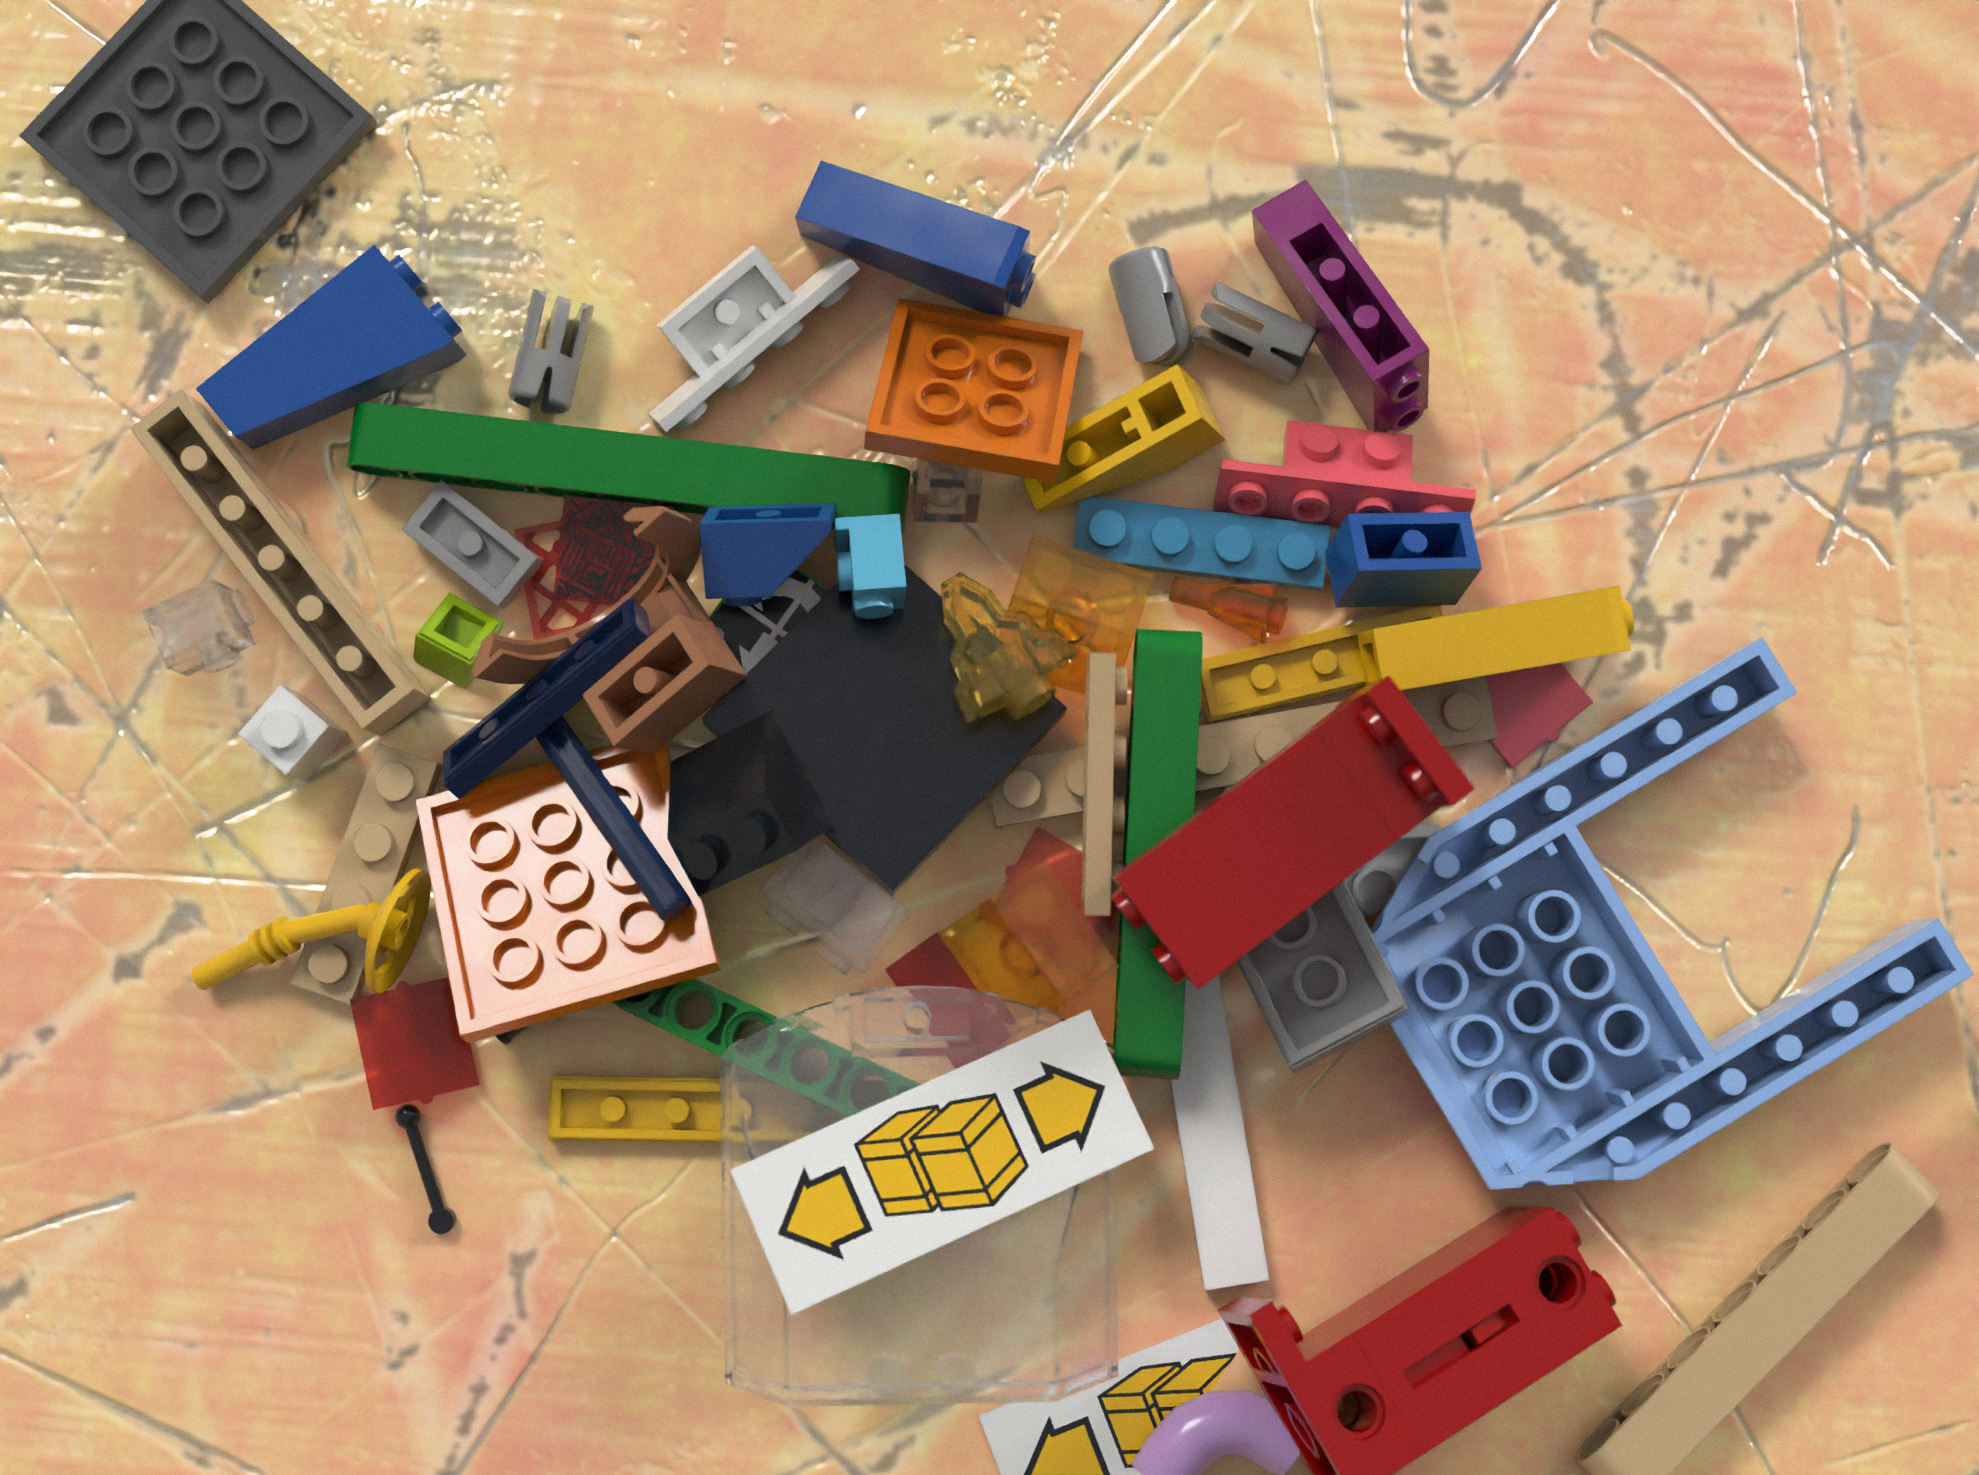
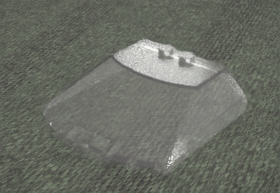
(982, 1320)

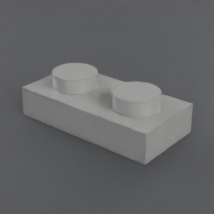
(472, 545)

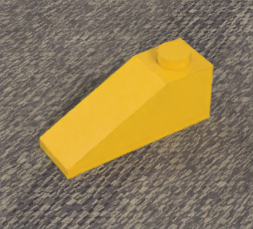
(1131, 440)

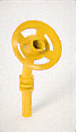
(387, 927)

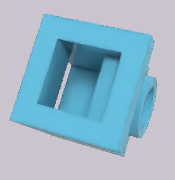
(871, 563)

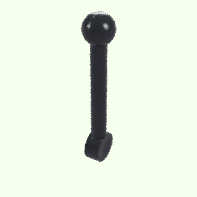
(442, 1218)

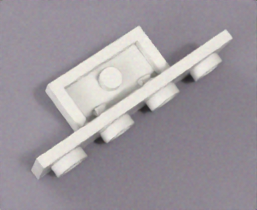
(735, 321)

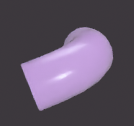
(1217, 1427)

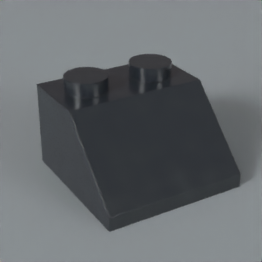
(740, 804)

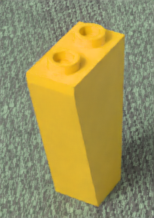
(1498, 639)

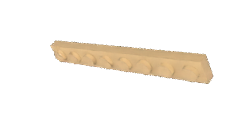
(1229, 750)

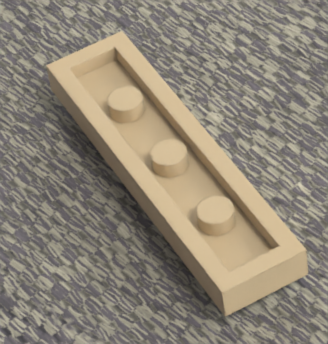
(1102, 755)
(367, 866)

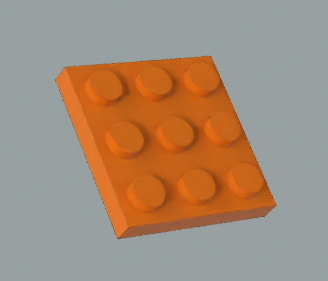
(974, 390)

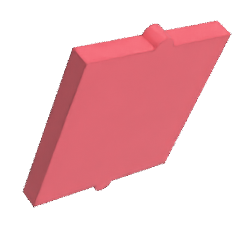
(1532, 708)

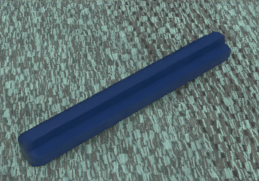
(614, 820)

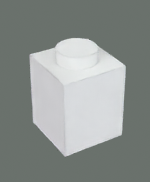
(293, 733)

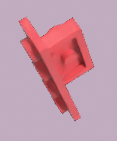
(1334, 474)

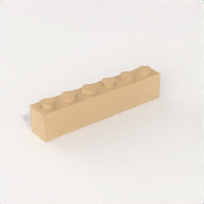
(280, 563)

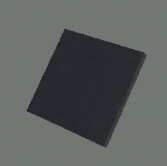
(882, 727)

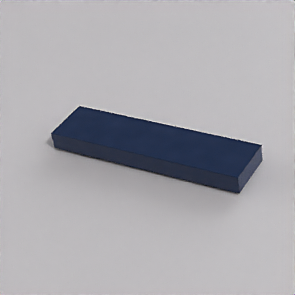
(543, 698)

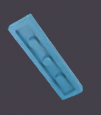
(1203, 542)

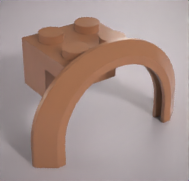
(668, 675)

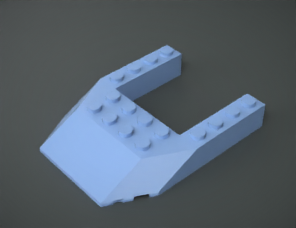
(1546, 1005)

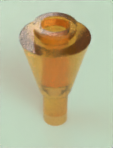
(1247, 607)

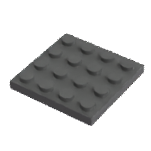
(199, 134)

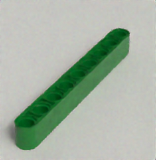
(611, 464)

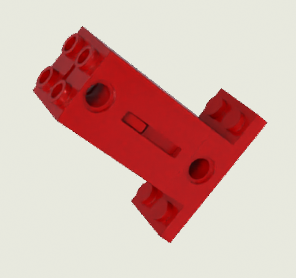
(1288, 833)
(1428, 1344)

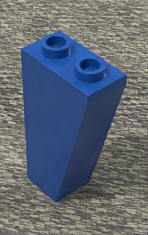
(919, 239)
(333, 351)

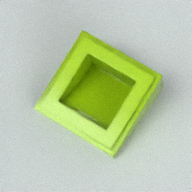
(452, 639)

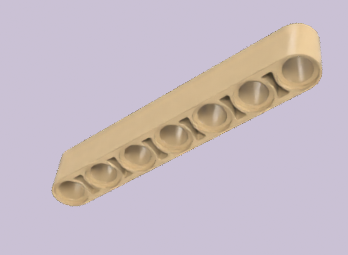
(1762, 1318)

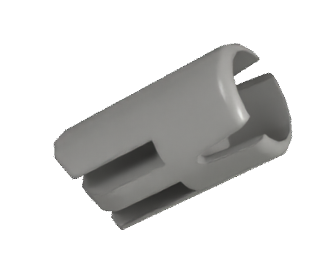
(1151, 306)
(1277, 345)
(556, 369)

